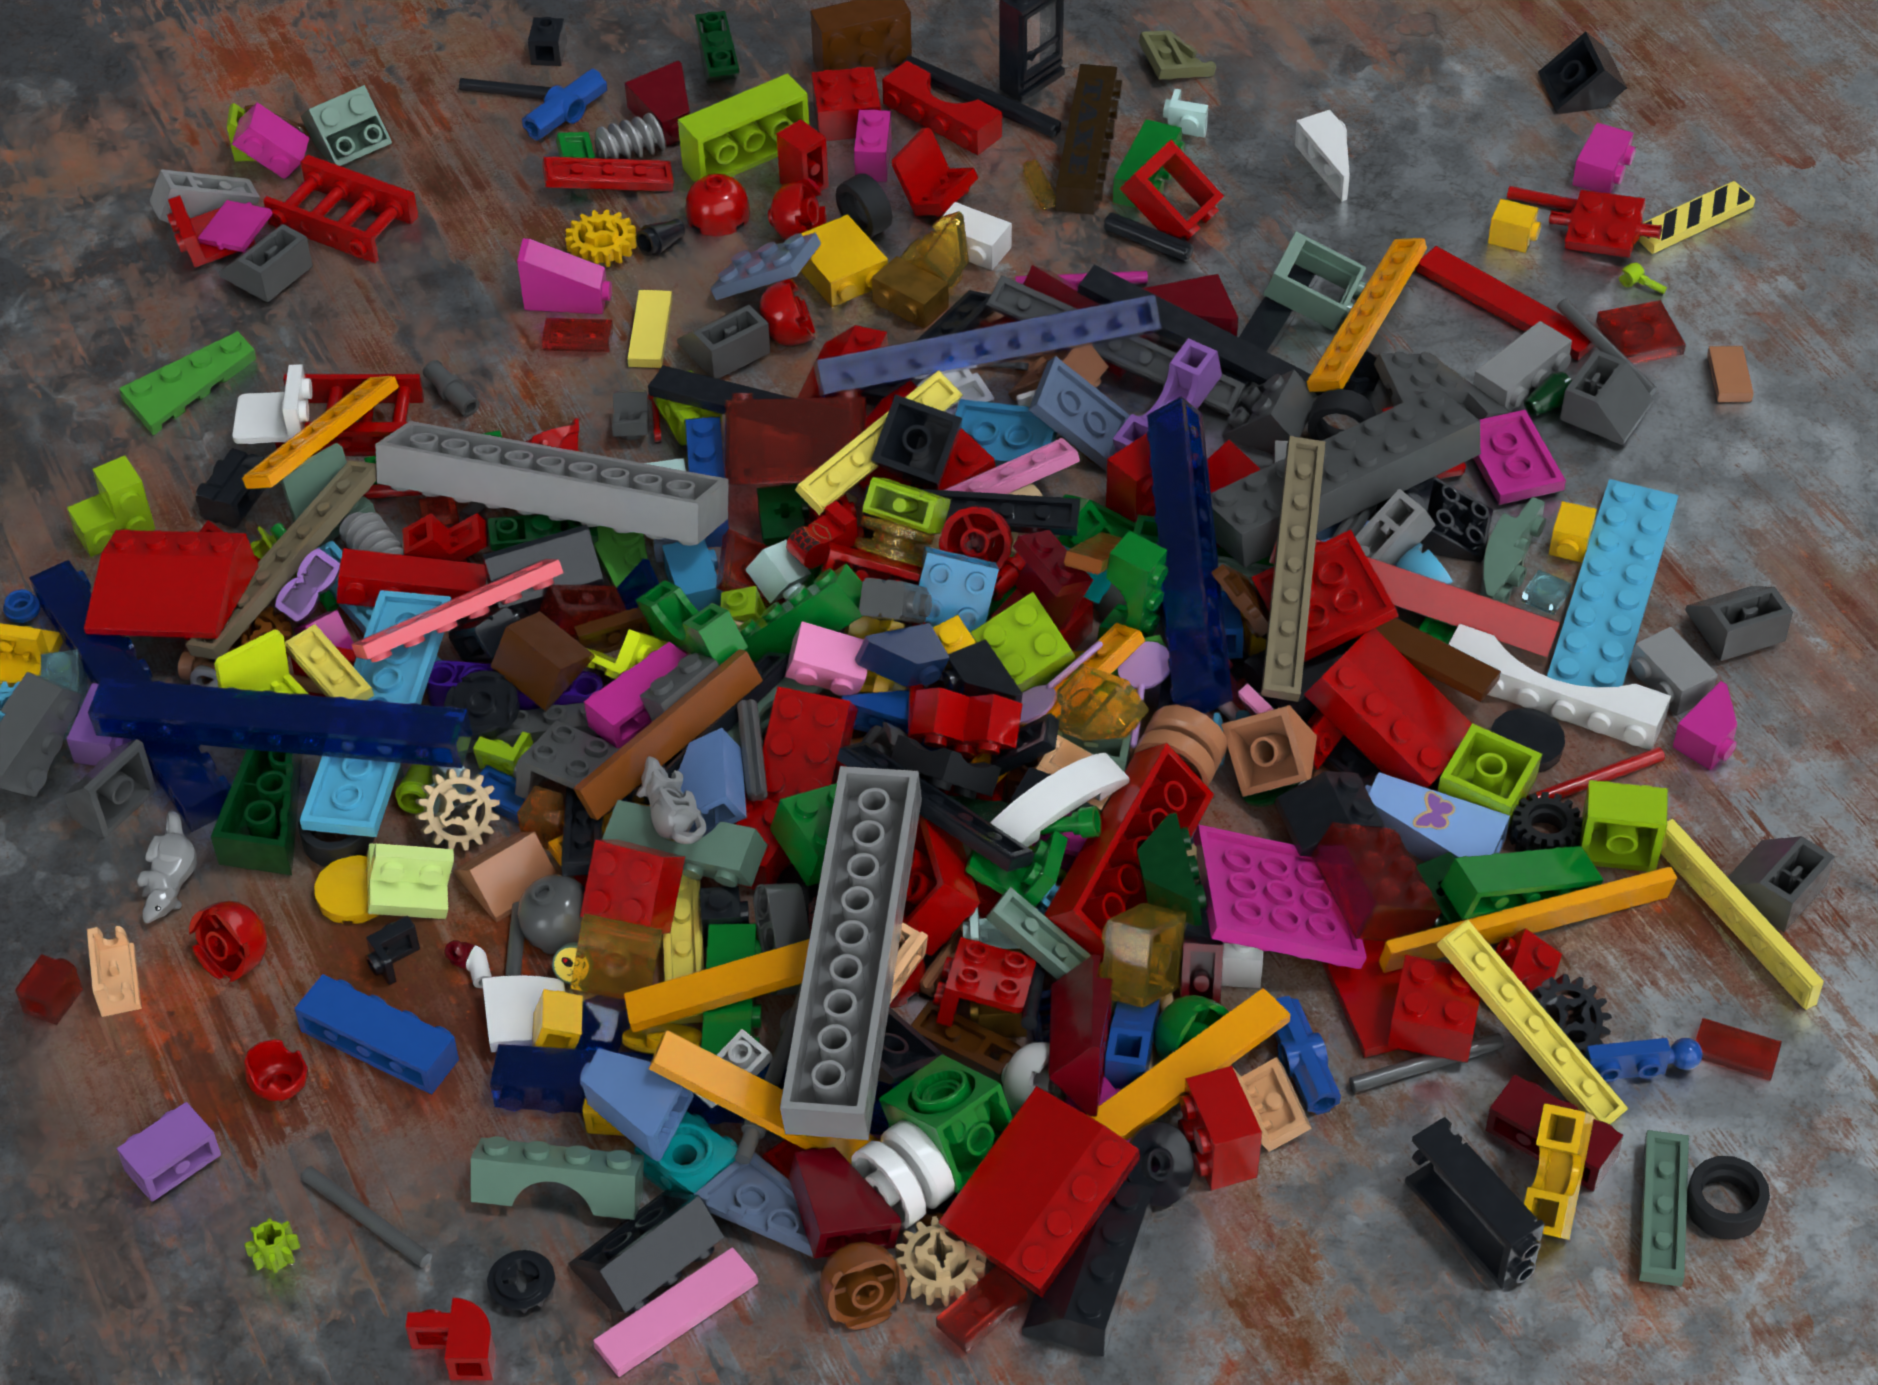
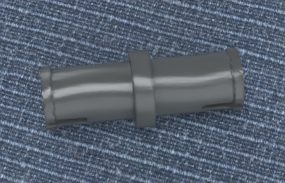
(451, 388)

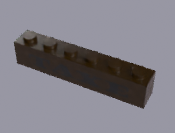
(1087, 139)

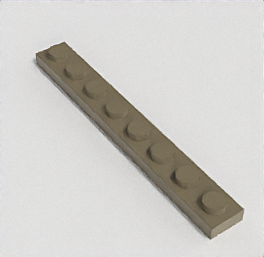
(288, 553)
(1293, 569)

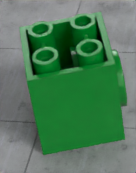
(955, 1109)

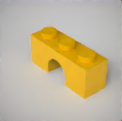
(1563, 1151)

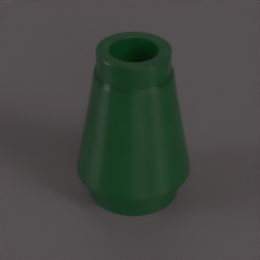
(1548, 394)

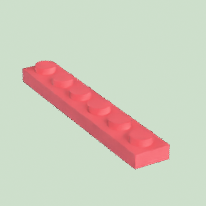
(445, 615)

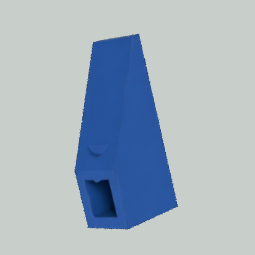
(1130, 1043)

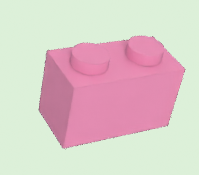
(826, 660)

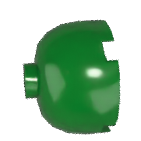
(1183, 1021)

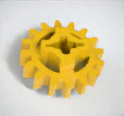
(601, 237)

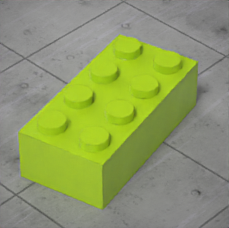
(741, 128)

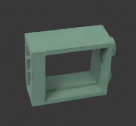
(1324, 263)

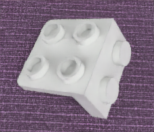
(274, 414)

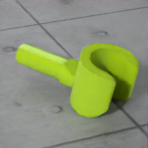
(1635, 273)

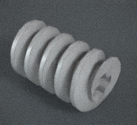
(629, 137)
(369, 533)

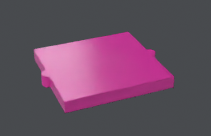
(235, 226)

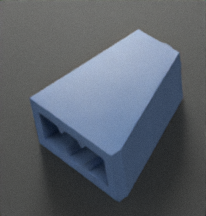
(716, 778)
(635, 1100)

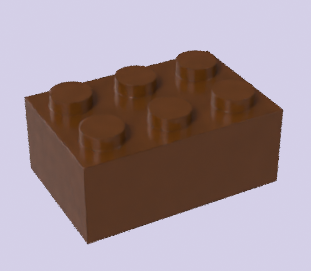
(861, 34)

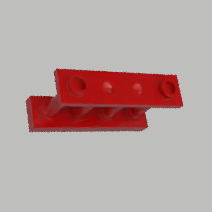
(352, 187)
(362, 436)

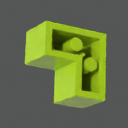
(118, 506)

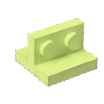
(408, 880)

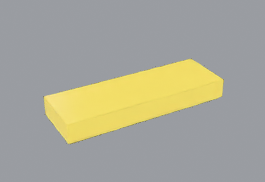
(650, 329)
(327, 665)

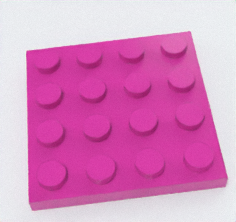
(1271, 899)

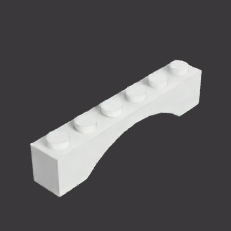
(1622, 712)

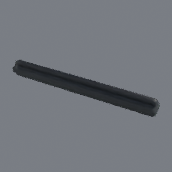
(970, 91)

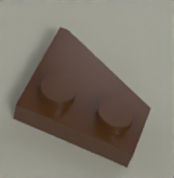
(1245, 598)

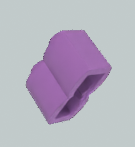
(302, 594)

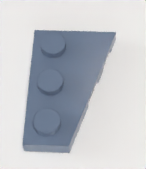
(758, 1200)

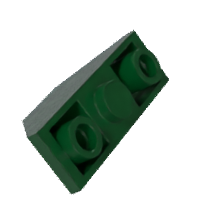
(716, 46)
(520, 529)
(1169, 872)

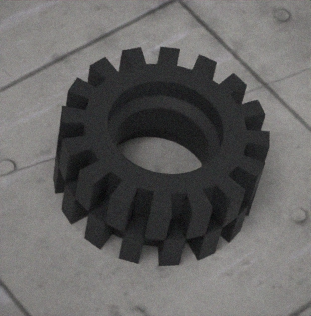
(1545, 811)

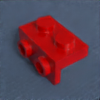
(1529, 958)

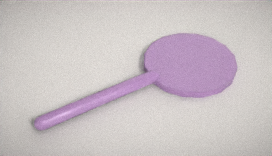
(1145, 670)
(1041, 699)

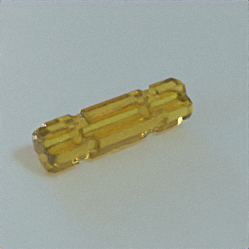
(1039, 184)

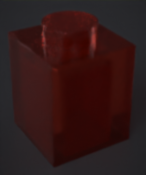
(49, 989)

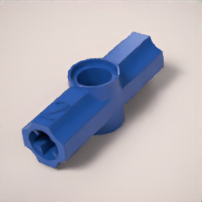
(564, 104)
(1306, 1060)

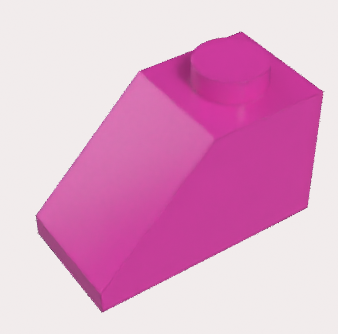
(1708, 729)

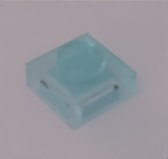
(1546, 592)

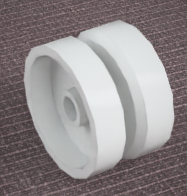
(906, 1171)

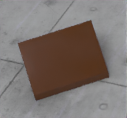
(540, 659)

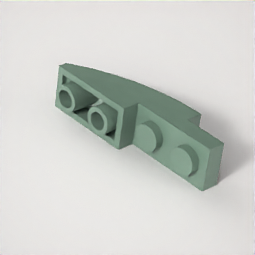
(1507, 551)

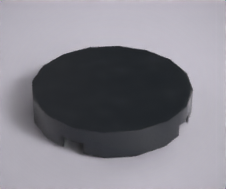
(489, 700)
(1535, 731)

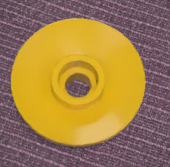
(647, 1040)

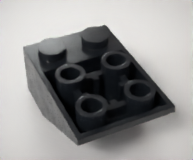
(1459, 520)

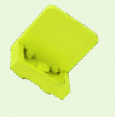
(634, 650)
(258, 666)

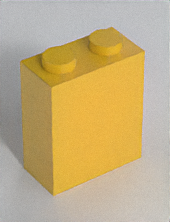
(843, 262)

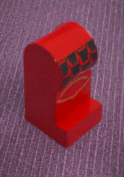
(812, 542)

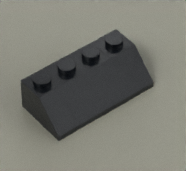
(1090, 1288)

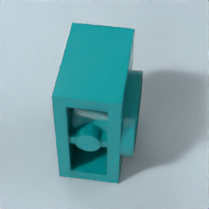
(694, 1144)

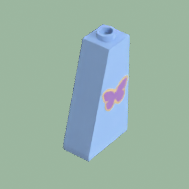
(1437, 822)

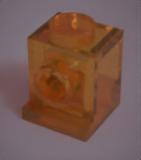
(542, 814)

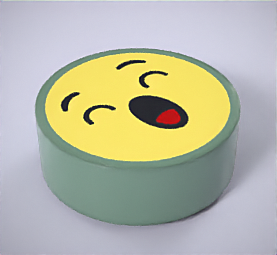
(564, 962)

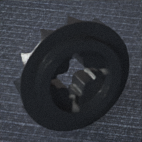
(505, 1274)

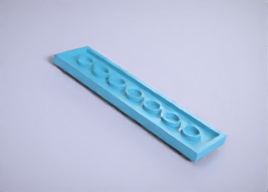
(1613, 586)
(354, 793)

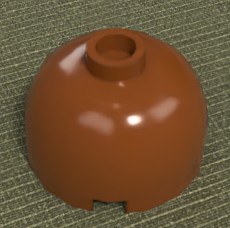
(861, 1285)

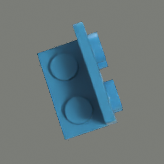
(958, 586)

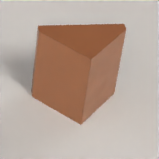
(1270, 750)
(504, 872)

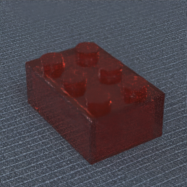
(1374, 882)

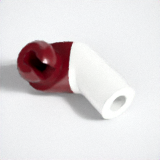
(469, 958)

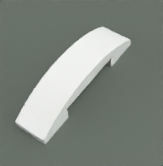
(1059, 795)

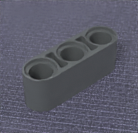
(780, 919)

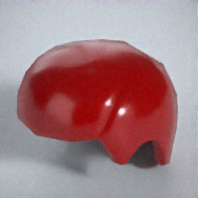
(274, 1071)

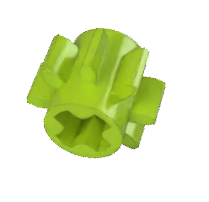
(272, 1245)

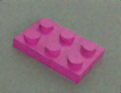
(1516, 459)

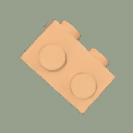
(1274, 1104)

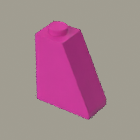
(560, 281)

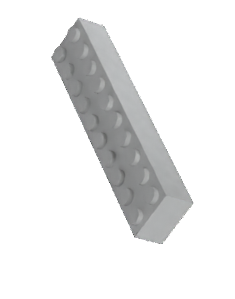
(553, 482)
(852, 955)

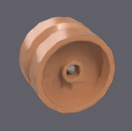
(1190, 735)

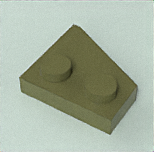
(1172, 57)

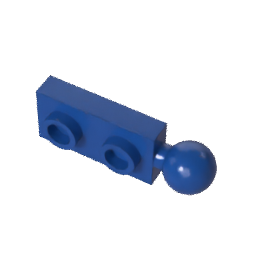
(1643, 1057)

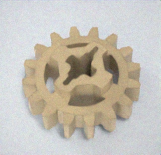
(466, 824)
(923, 1271)

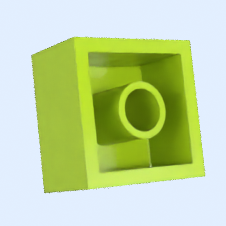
(1027, 643)
(1490, 771)
(1624, 825)

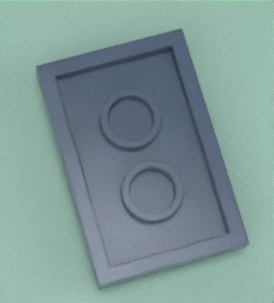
(766, 265)
(1078, 411)

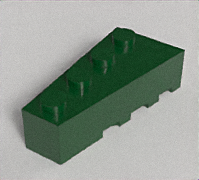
(260, 814)

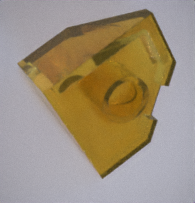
(943, 250)
(1098, 705)

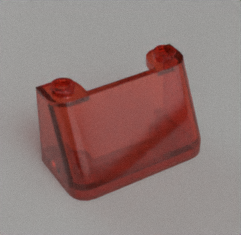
(787, 437)

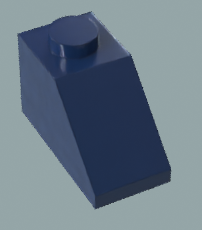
(905, 655)

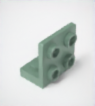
(311, 478)

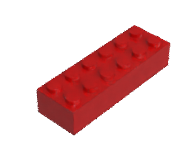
(1107, 869)

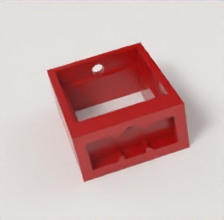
(1157, 207)

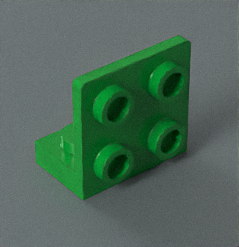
(1030, 881)

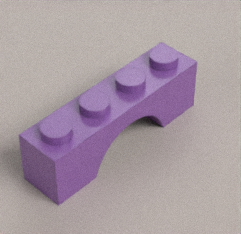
(1190, 375)

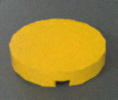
(343, 890)

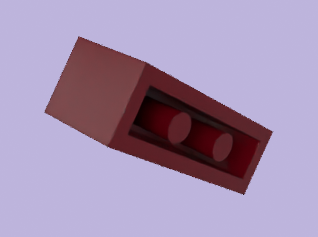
(1517, 1120)

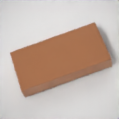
(1730, 374)

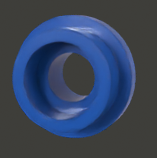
(21, 606)

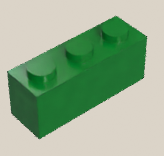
(1147, 143)

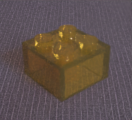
(1143, 953)

